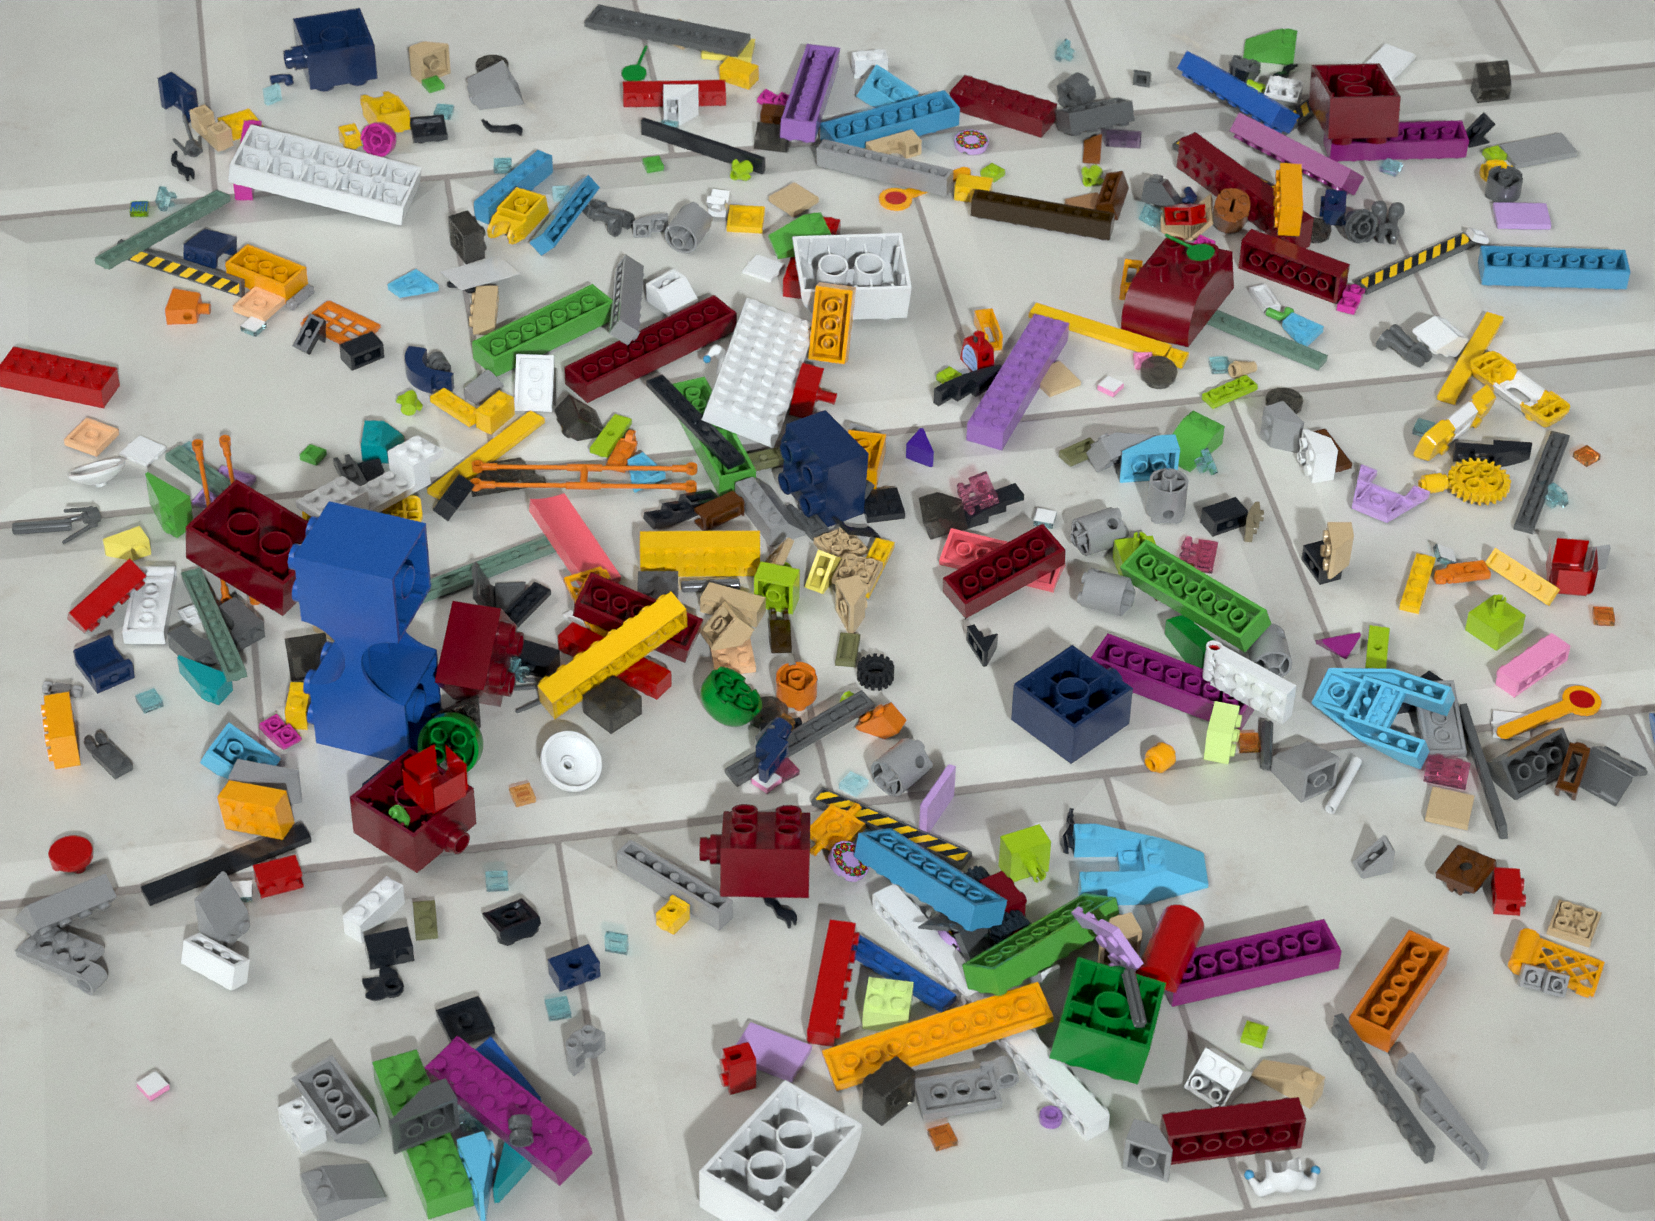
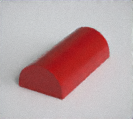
(1172, 946)

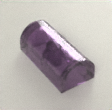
(1123, 138)

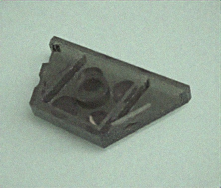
(508, 476)

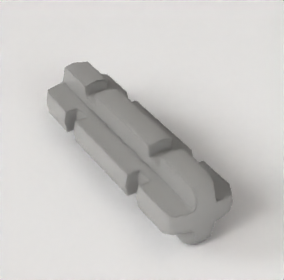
(300, 297)
(48, 687)

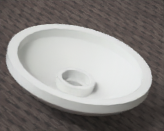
(97, 472)
(578, 754)

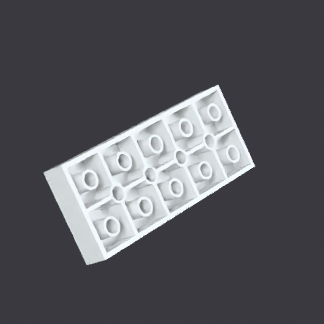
(325, 174)
(759, 373)

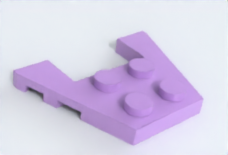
(1381, 502)
(1111, 938)

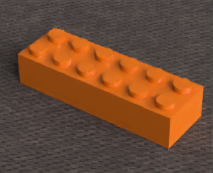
(1398, 990)

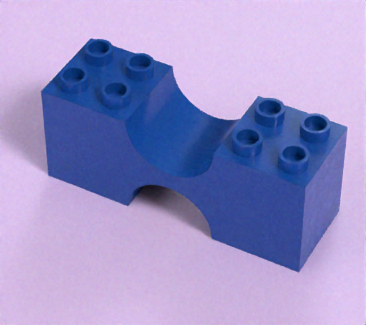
(362, 585)

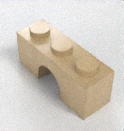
(216, 134)
(904, 143)

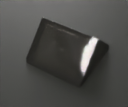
(768, 138)

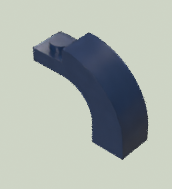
(423, 377)

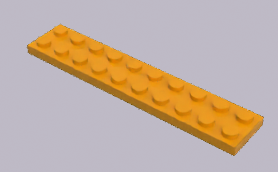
(939, 1034)

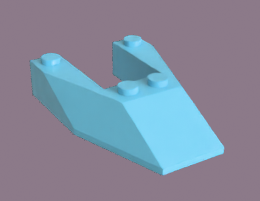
(1368, 701)
(1148, 865)

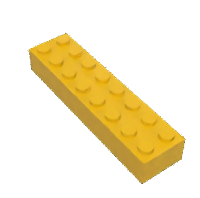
(612, 654)

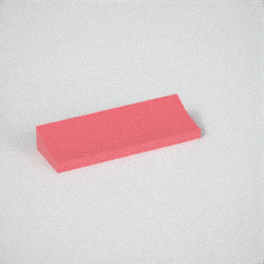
(570, 536)
(966, 547)

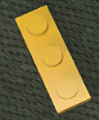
(454, 406)

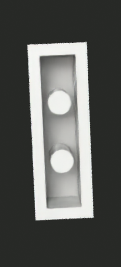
(374, 909)
(215, 961)

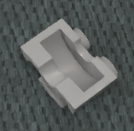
(584, 1044)

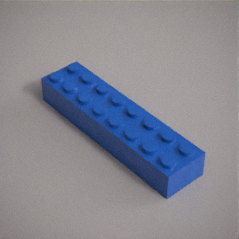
(1237, 93)

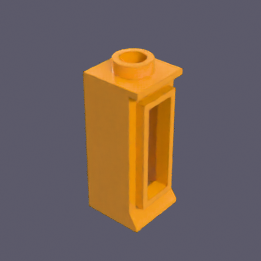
(1129, 263)
(987, 318)

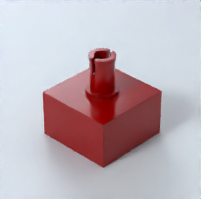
(808, 391)

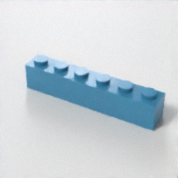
(525, 176)
(564, 215)

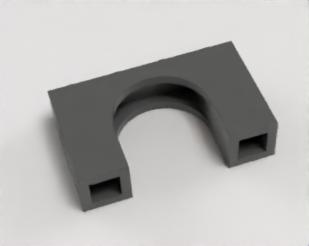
(244, 627)

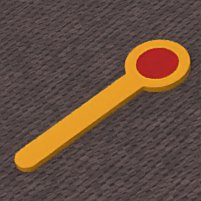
(900, 199)
(1575, 700)

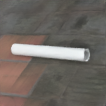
(1343, 785)

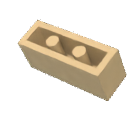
(484, 310)
(749, 604)

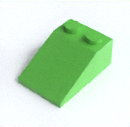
(1272, 47)
(806, 225)
(1195, 434)
(169, 505)

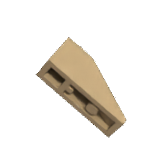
(1291, 1080)

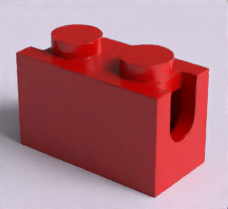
(1189, 214)
(278, 876)
(1507, 891)
(738, 1068)

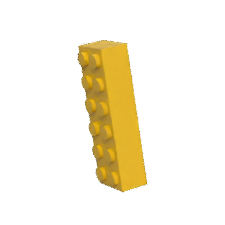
(701, 552)

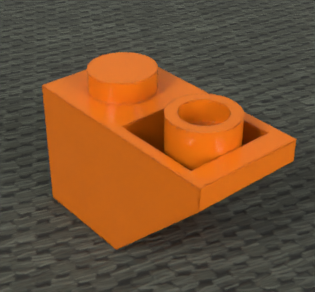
(882, 721)

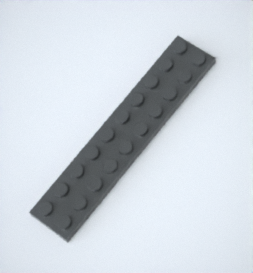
(667, 30)

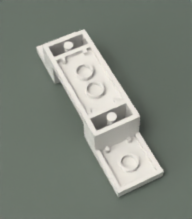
(407, 475)

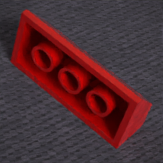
(106, 596)

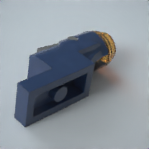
(773, 745)

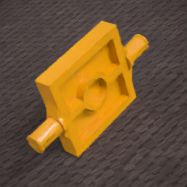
(835, 826)

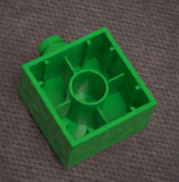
(1098, 1024)

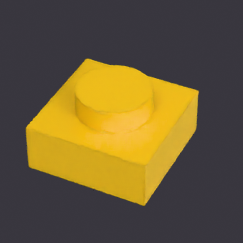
(1178, 357)

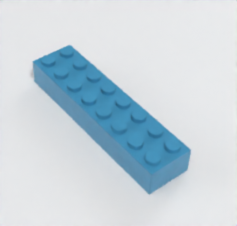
(921, 114)
(1553, 267)
(930, 879)

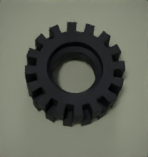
(875, 680)

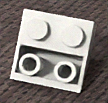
(1284, 90)
(680, 102)
(670, 293)
(1441, 336)
(1317, 456)
(1217, 1078)

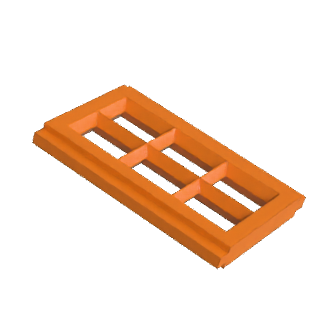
(343, 312)

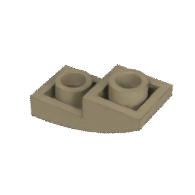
(1253, 520)

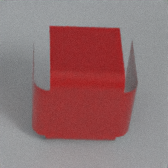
(1568, 567)
(428, 786)

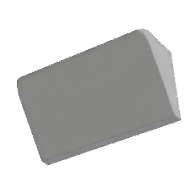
(482, 387)

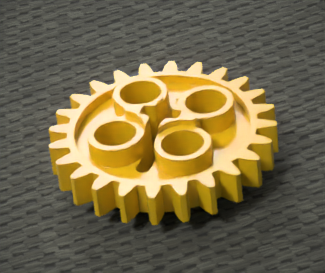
(1479, 481)

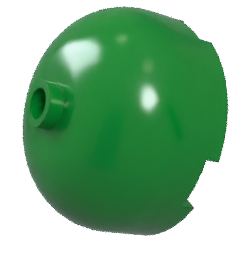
(729, 698)
(457, 733)

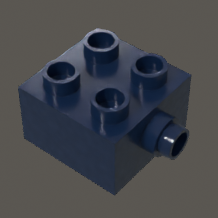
(333, 50)
(823, 468)
(1072, 703)

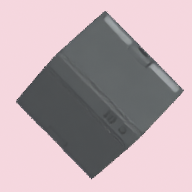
(497, 596)
(1608, 774)
(970, 942)

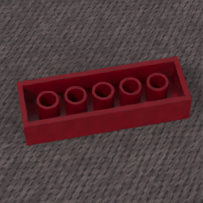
(1004, 106)
(1293, 266)
(1004, 570)
(611, 604)
(1234, 1130)

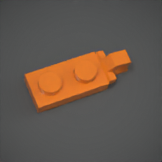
(623, 450)
(1462, 572)

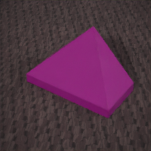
(1341, 644)

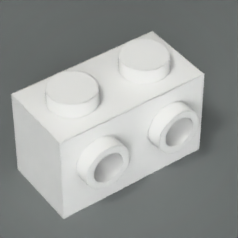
(865, 61)
(302, 1124)

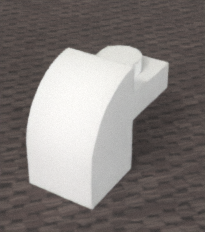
(719, 203)

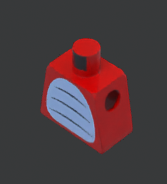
(977, 352)

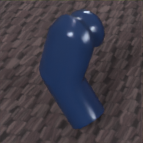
(279, 78)
(1190, 196)

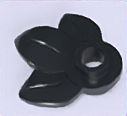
(383, 986)

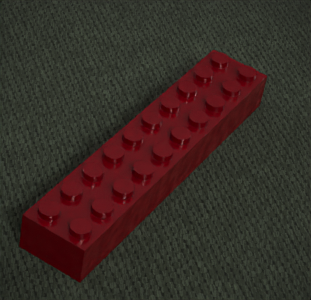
(1218, 171)
(651, 350)

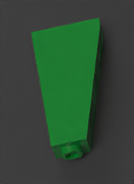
(1187, 639)

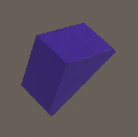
(920, 449)

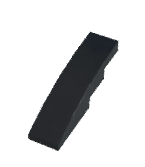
(969, 383)
(1006, 495)
(680, 510)

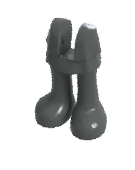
(613, 217)
(1390, 229)
(1396, 338)

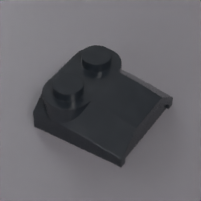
(513, 922)

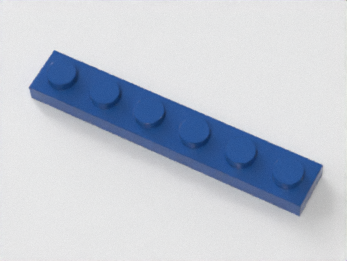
(895, 969)

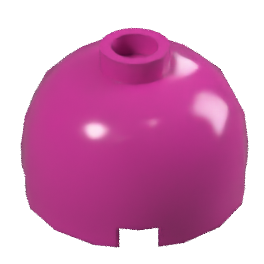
(378, 139)

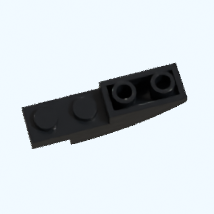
(1501, 452)

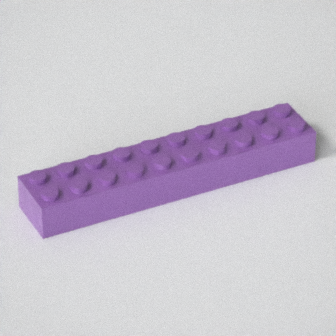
(810, 93)
(1017, 382)

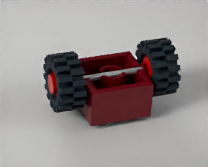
(1014, 914)

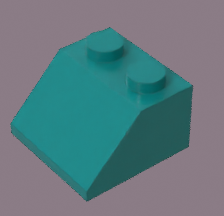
(378, 439)

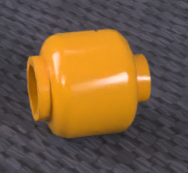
(1160, 757)

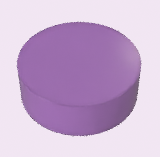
(1050, 1117)

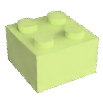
(1222, 732)
(887, 1003)

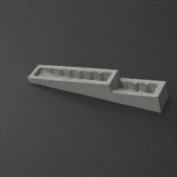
(1440, 1109)

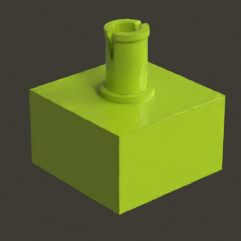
(1125, 547)
(778, 585)
(1495, 622)
(1025, 854)

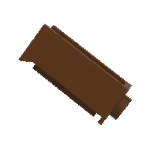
(719, 511)
(1581, 750)

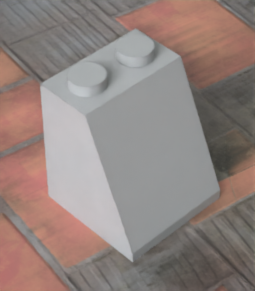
(494, 88)
(1306, 770)

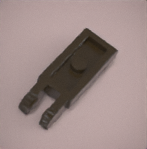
(780, 633)

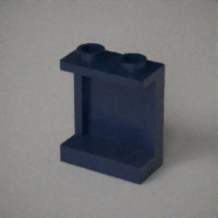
(177, 93)
(208, 246)
(103, 664)

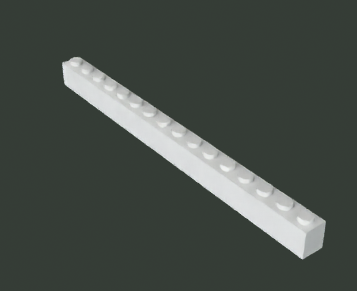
(1025, 1048)

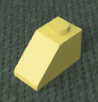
(128, 544)
(822, 571)

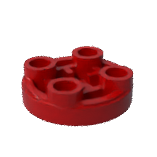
(71, 854)

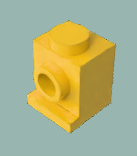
(350, 141)
(673, 915)

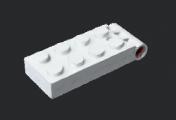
(150, 607)
(1248, 682)

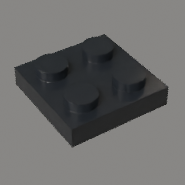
(428, 128)
(883, 506)
(465, 1019)

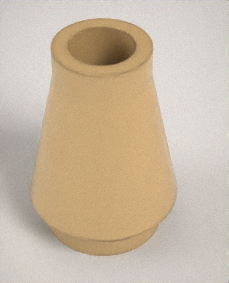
(1241, 368)

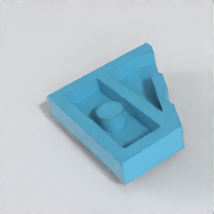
(412, 284)
(1302, 329)
(644, 477)

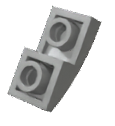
(646, 225)
(1543, 980)

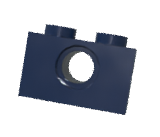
(1333, 207)
(574, 967)

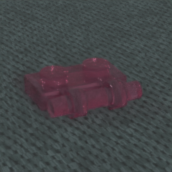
(983, 490)
(1204, 553)
(1447, 771)

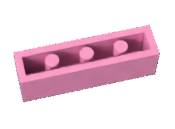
(1532, 665)

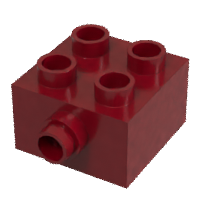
(478, 653)
(427, 832)
(761, 852)

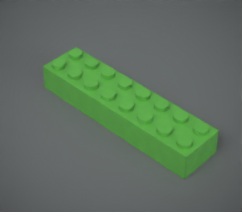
(543, 329)
(698, 392)
(1196, 595)
(1036, 946)
(435, 1163)

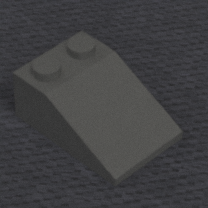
(425, 1116)

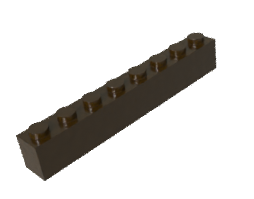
(1042, 214)

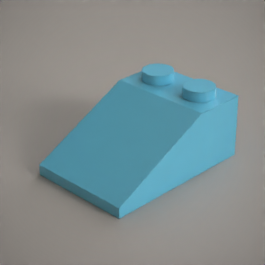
(884, 89)
(1149, 456)
(235, 745)
(478, 1163)

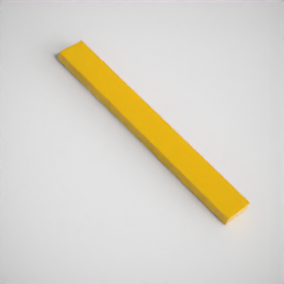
(1103, 331)
(1476, 346)
(490, 451)

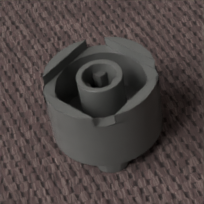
(1075, 91)
(1504, 184)

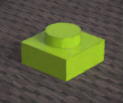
(1493, 153)
(993, 171)
(947, 374)
(1254, 1034)

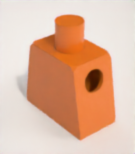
(185, 307)

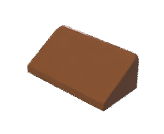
(1092, 150)

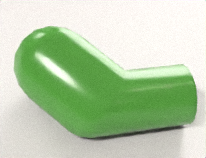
(1279, 316)
(400, 814)

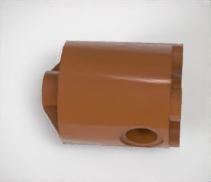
(1231, 210)

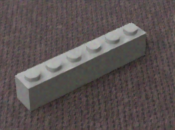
(670, 880)

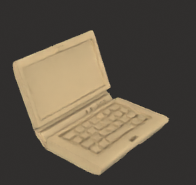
(1189, 232)

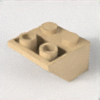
(1337, 547)

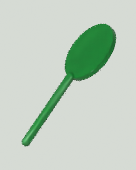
(635, 71)
(1196, 252)

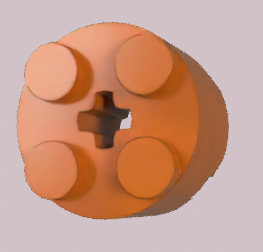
(796, 685)

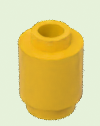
(1434, 482)

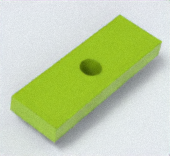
(1229, 391)
(610, 435)
(1377, 647)

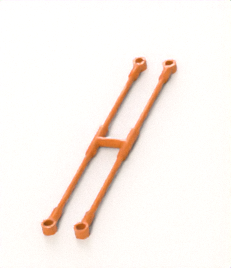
(198, 447)
(690, 468)

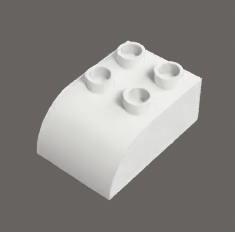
(865, 261)
(780, 1160)

